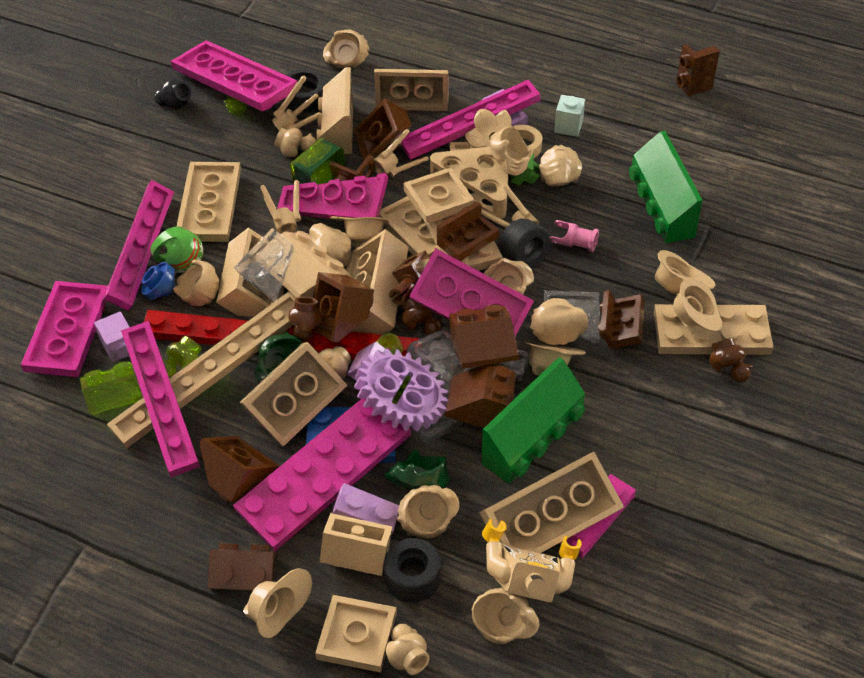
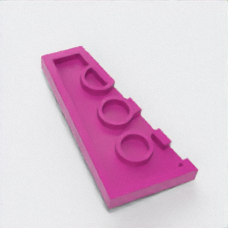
(338, 198)

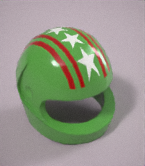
(181, 246)

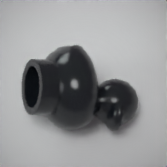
(173, 93)

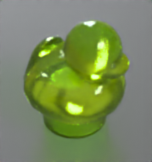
(181, 354)

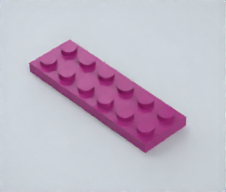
(234, 75)
(316, 473)

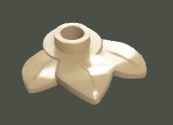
(486, 125)

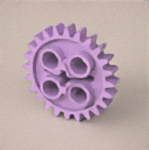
(381, 378)

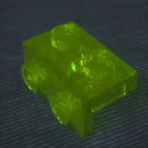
(110, 388)

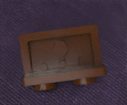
(697, 69)
(465, 232)
(621, 320)
(240, 568)

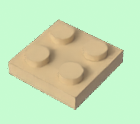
(438, 195)
(356, 633)

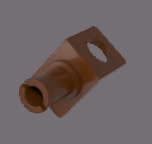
(344, 174)
(407, 277)

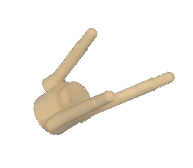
(287, 118)
(387, 160)
(521, 213)
(284, 218)

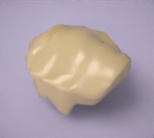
(346, 49)
(510, 150)
(560, 166)
(333, 241)
(512, 274)
(198, 284)
(558, 322)
(427, 511)
(504, 616)

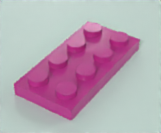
(452, 286)
(65, 329)

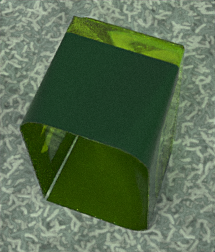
(314, 162)

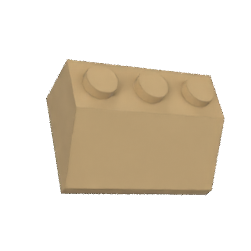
(413, 88)
(337, 111)
(306, 263)
(234, 290)
(293, 393)

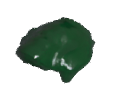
(274, 352)
(419, 471)

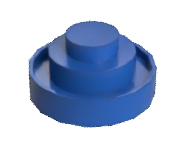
(158, 281)

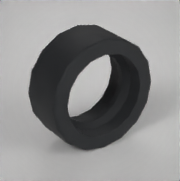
(313, 80)

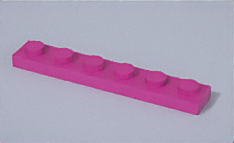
(462, 121)
(137, 247)
(160, 399)

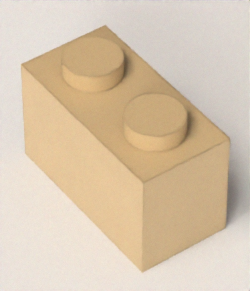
(355, 544)

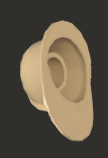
(362, 228)
(675, 269)
(697, 305)
(544, 355)
(277, 602)

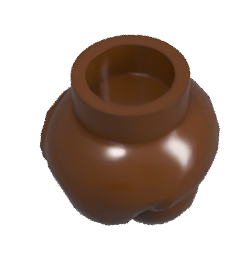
(416, 314)
(304, 317)
(729, 353)

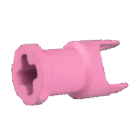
(577, 236)

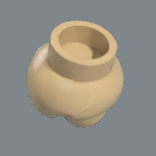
(290, 139)
(337, 359)
(407, 650)

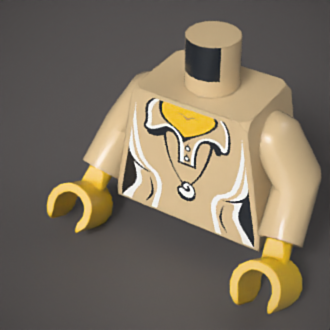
(526, 571)

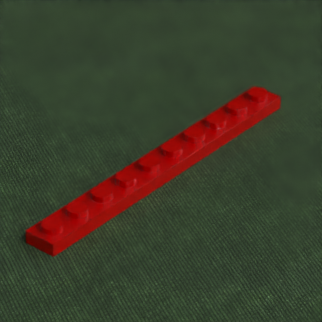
(212, 330)

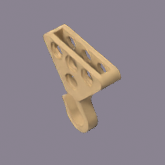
(482, 173)

